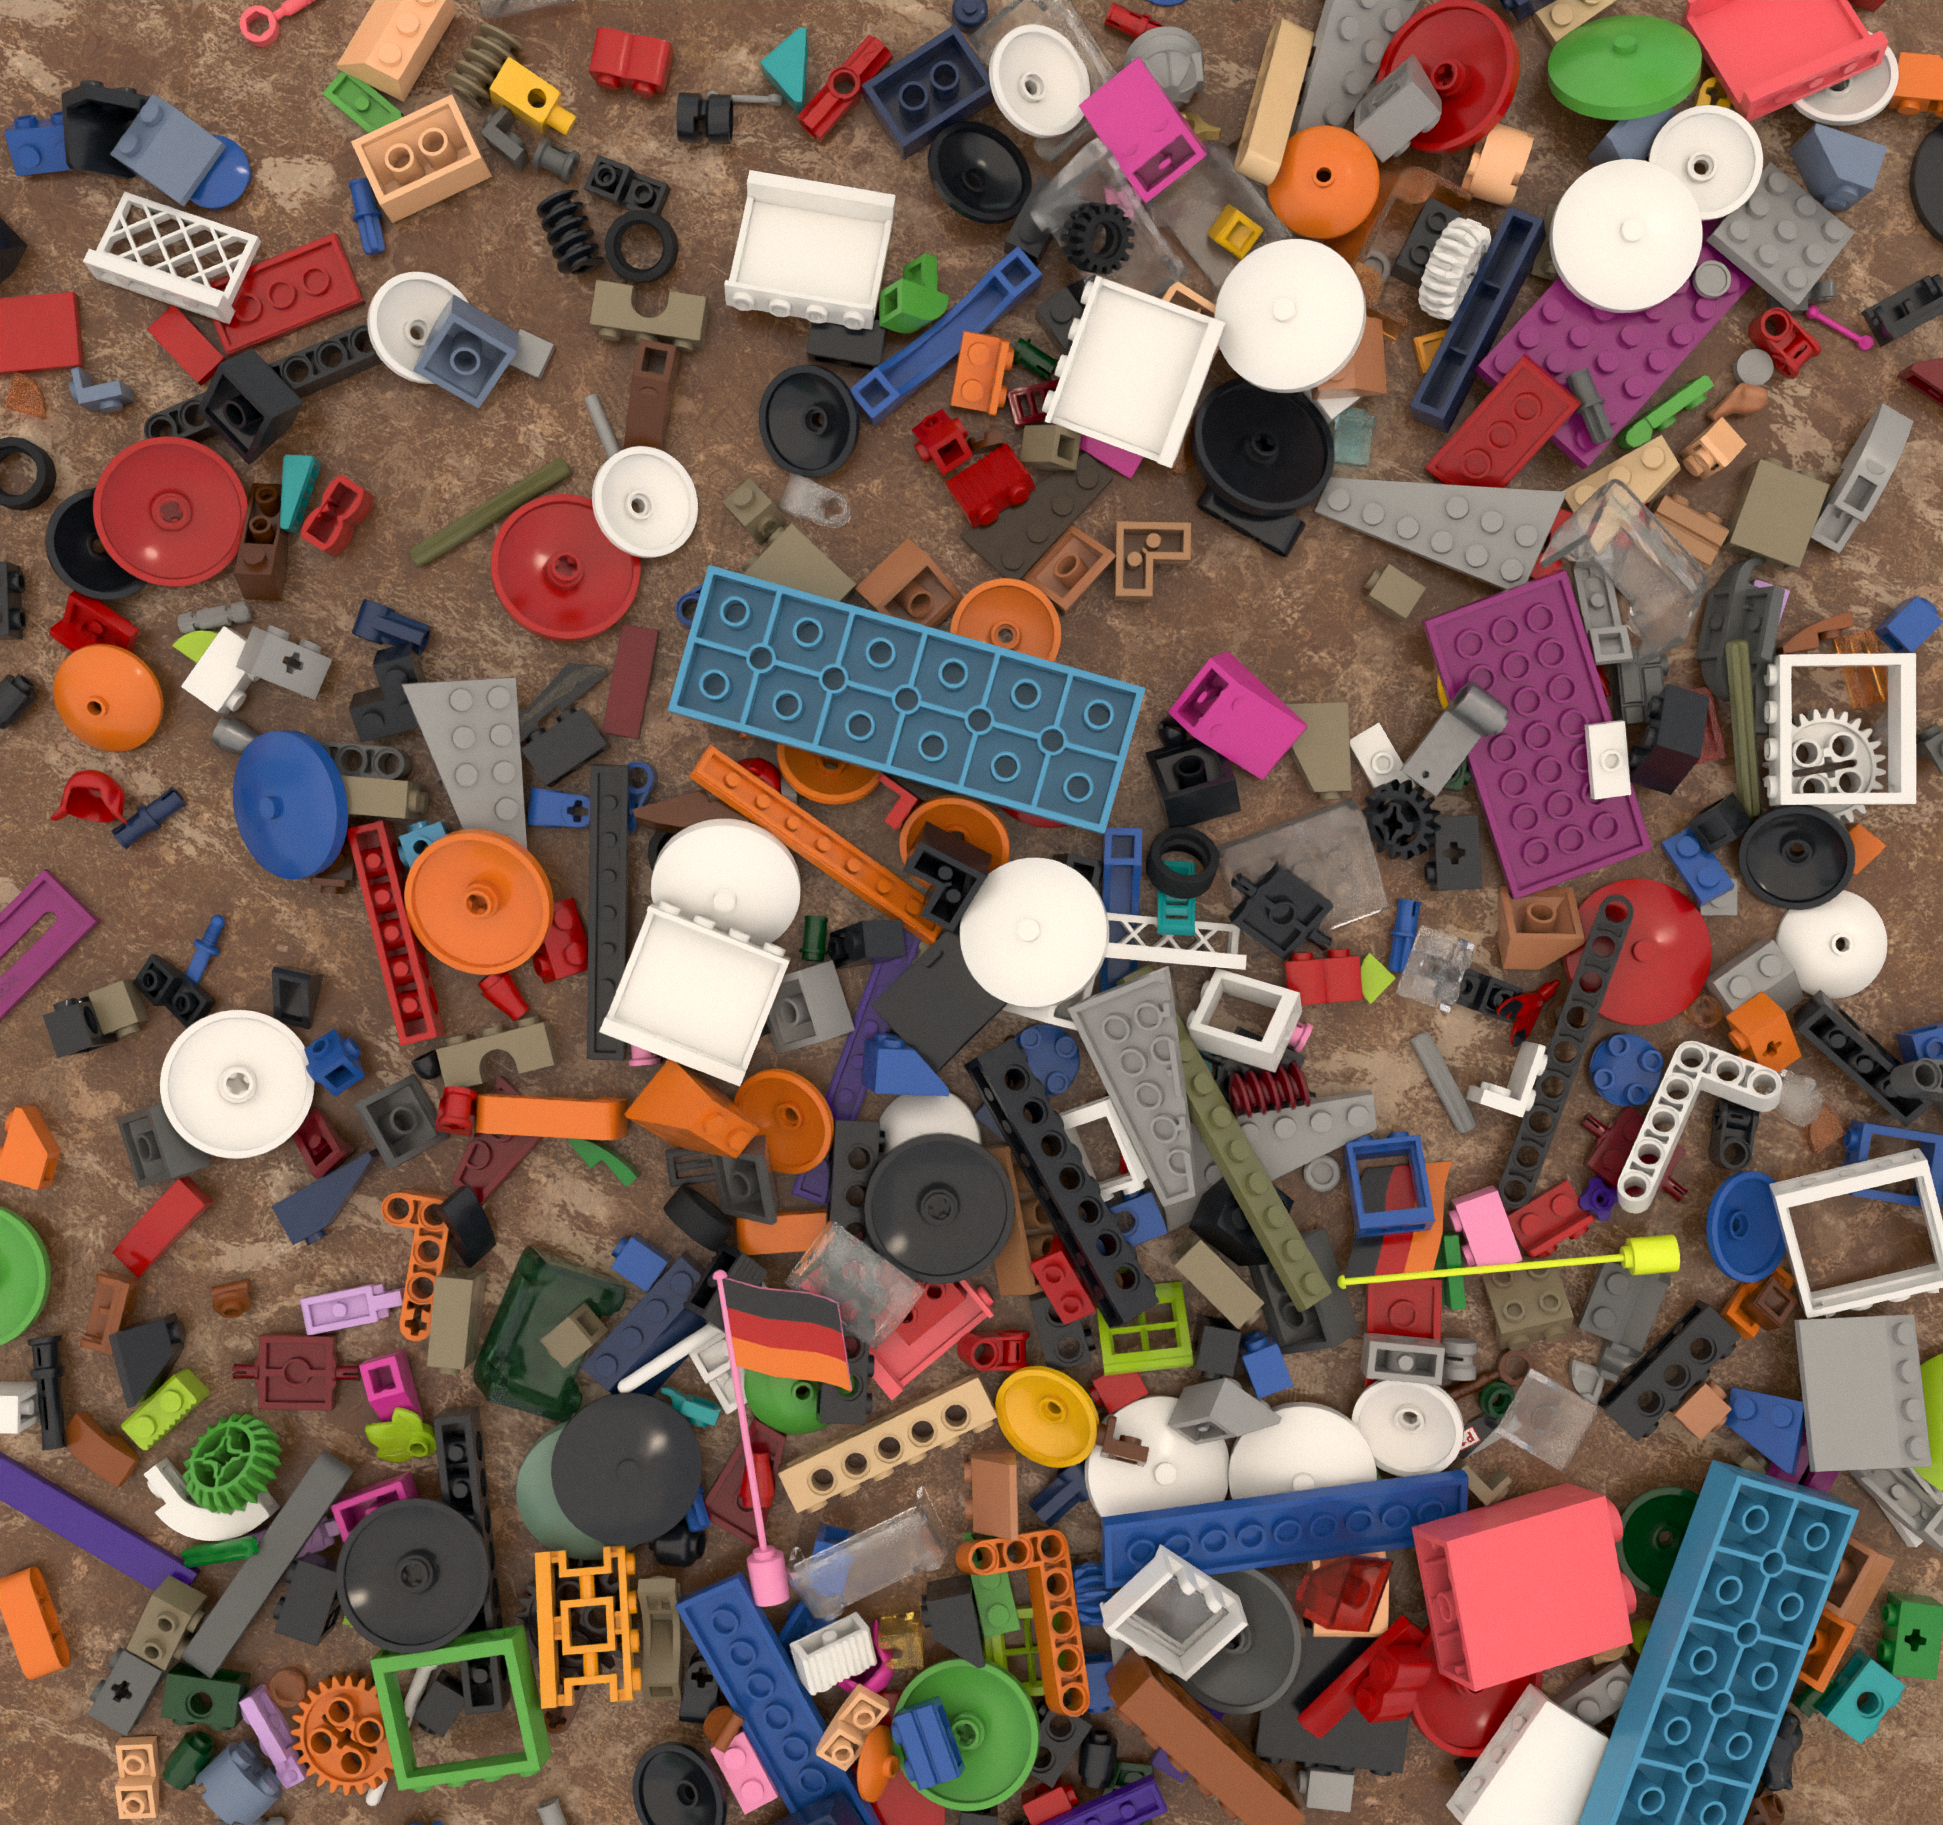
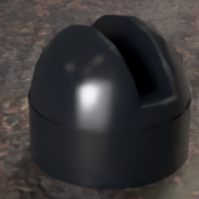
(1171, 737)
(427, 1065)

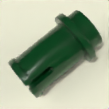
(1033, 358)
(814, 939)
(1810, 1699)

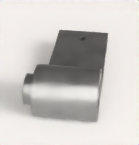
(1453, 735)

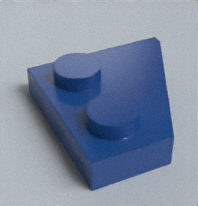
(1769, 1425)

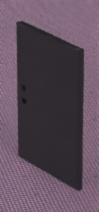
(938, 1005)

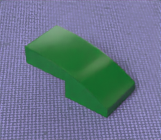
(595, 1151)

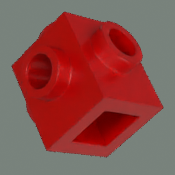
(942, 441)

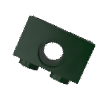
(185, 1707)

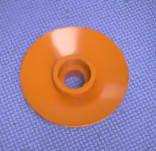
(876, 1764)

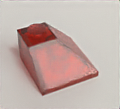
(1344, 1592)

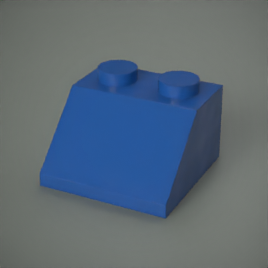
(898, 1069)

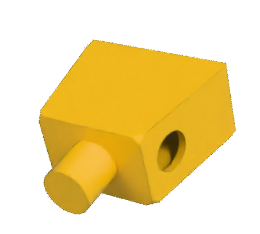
(520, 88)

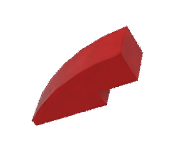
(162, 1226)

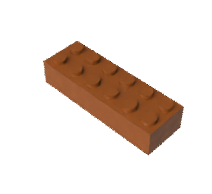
(1200, 1744)

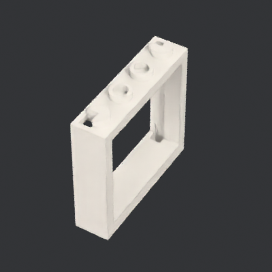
(1900, 729)
(1849, 1179)

